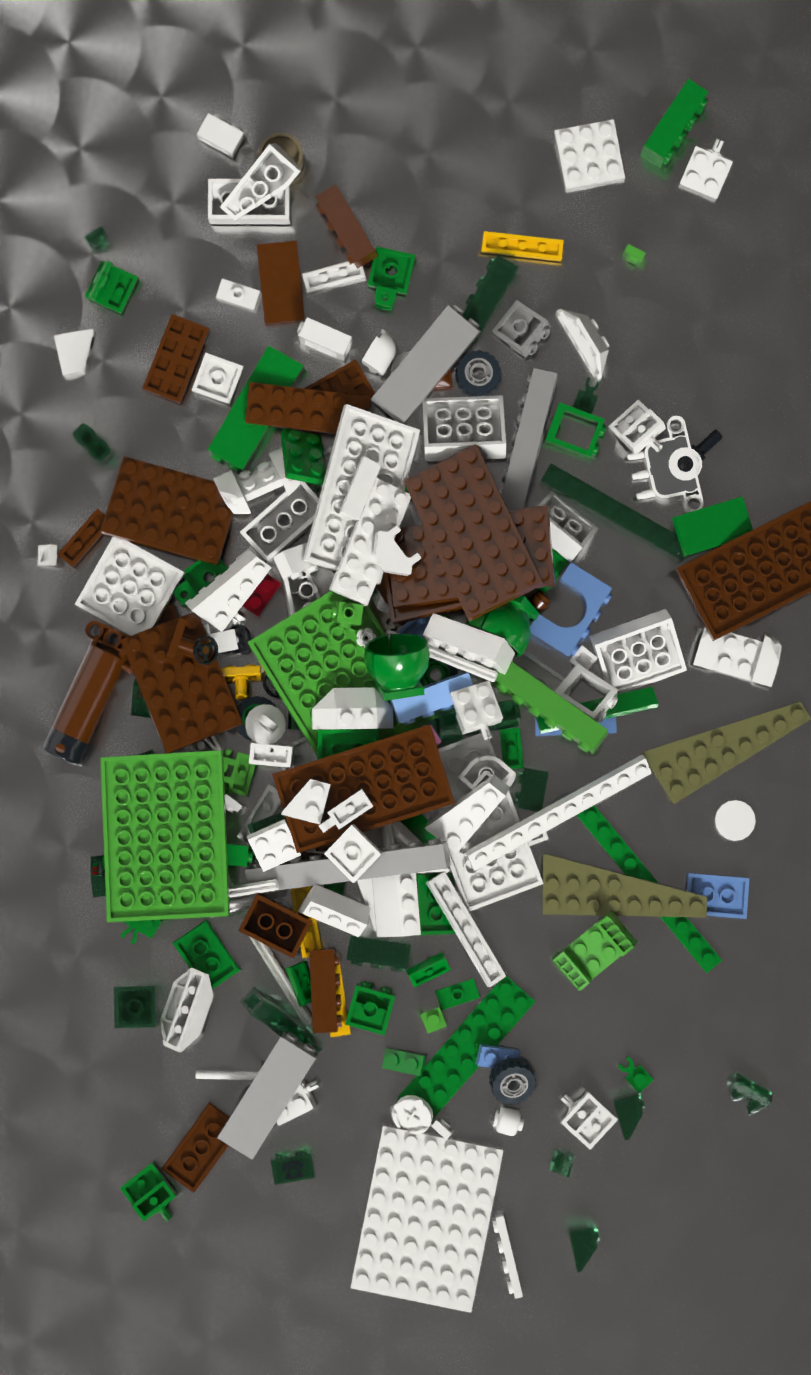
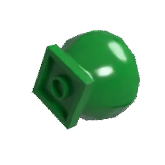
(509, 622)
(399, 673)

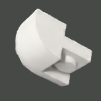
(380, 353)
(485, 767)

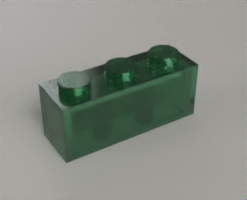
(378, 953)

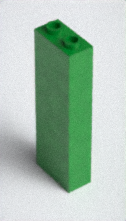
(239, 441)

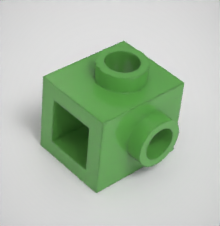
(347, 614)

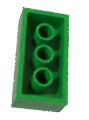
(674, 123)

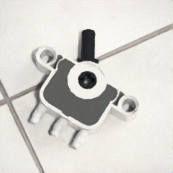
(663, 468)

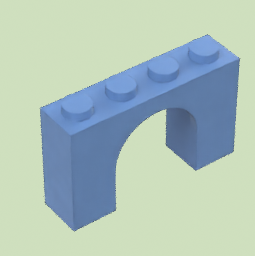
(594, 595)

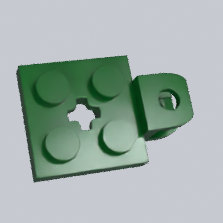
(387, 285)
(195, 578)

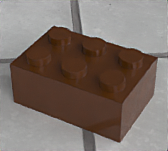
(275, 925)

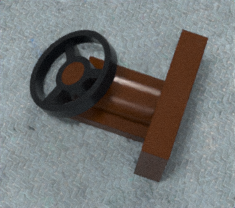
(191, 646)

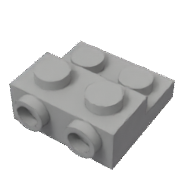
(522, 329)

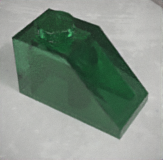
(628, 1112)
(583, 1244)

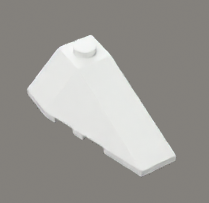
(265, 179)

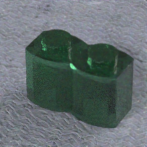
(95, 446)

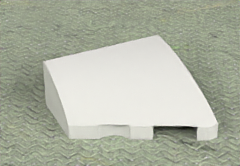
(73, 351)

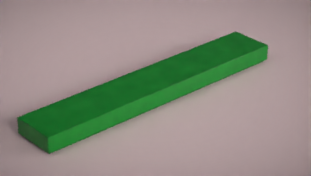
(627, 703)

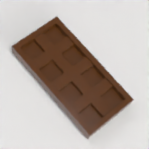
(176, 358)
(346, 380)

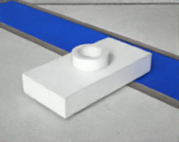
(238, 294)

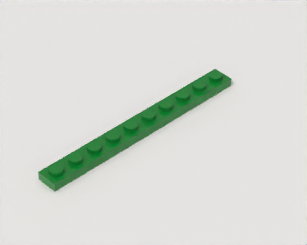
(632, 866)

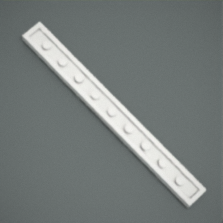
(558, 812)

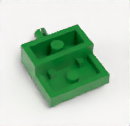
(149, 1193)

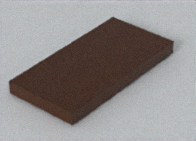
(280, 282)
(198, 1149)

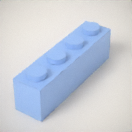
(436, 697)

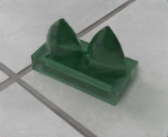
(758, 1096)

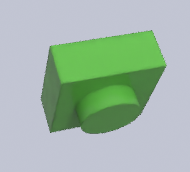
(633, 254)

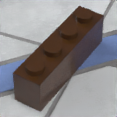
(344, 223)
(324, 990)

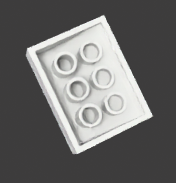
(462, 422)
(639, 652)

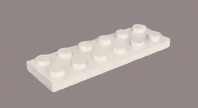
(358, 568)

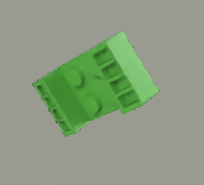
(595, 950)

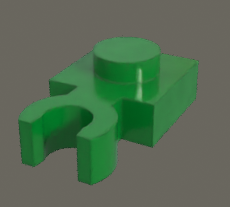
(637, 1077)

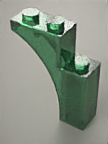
(275, 1016)

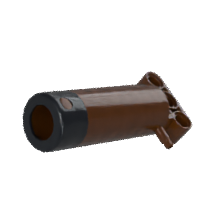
(87, 695)

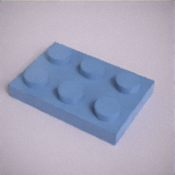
(725, 894)

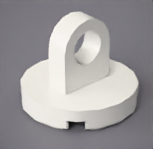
(265, 724)

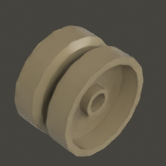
(288, 144)

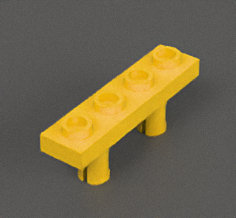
(240, 677)

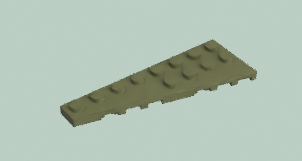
(701, 758)
(591, 890)

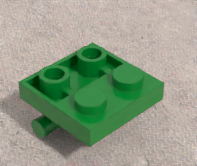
(111, 287)

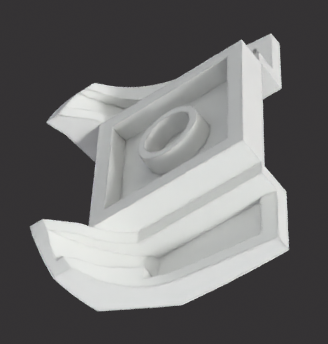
(254, 483)
(741, 656)

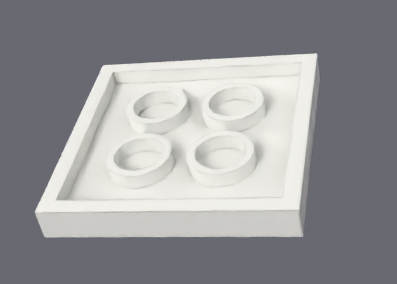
(589, 155)

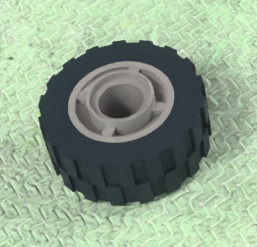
(472, 384)
(522, 1081)

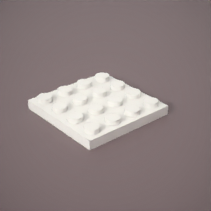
(129, 587)

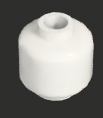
(508, 1121)

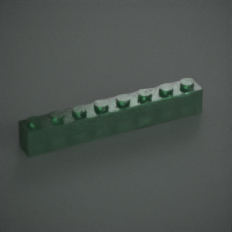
(612, 512)

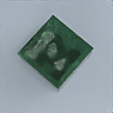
(135, 1006)

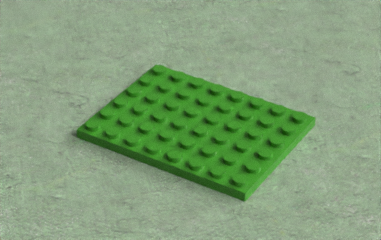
(313, 655)
(165, 836)

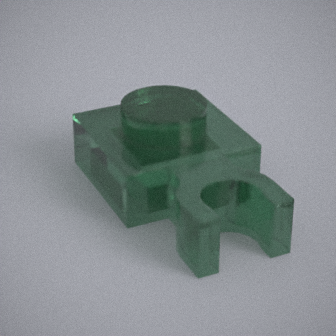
(585, 399)

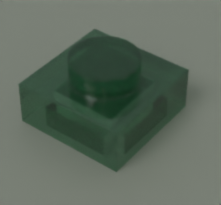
(96, 237)
(562, 1163)

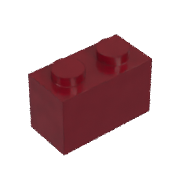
(262, 596)

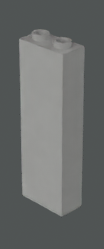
(426, 364)
(268, 1094)

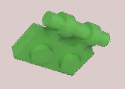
(242, 772)

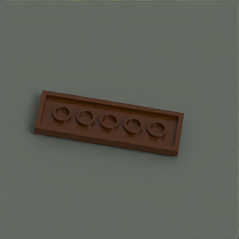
(299, 407)

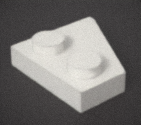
(309, 802)

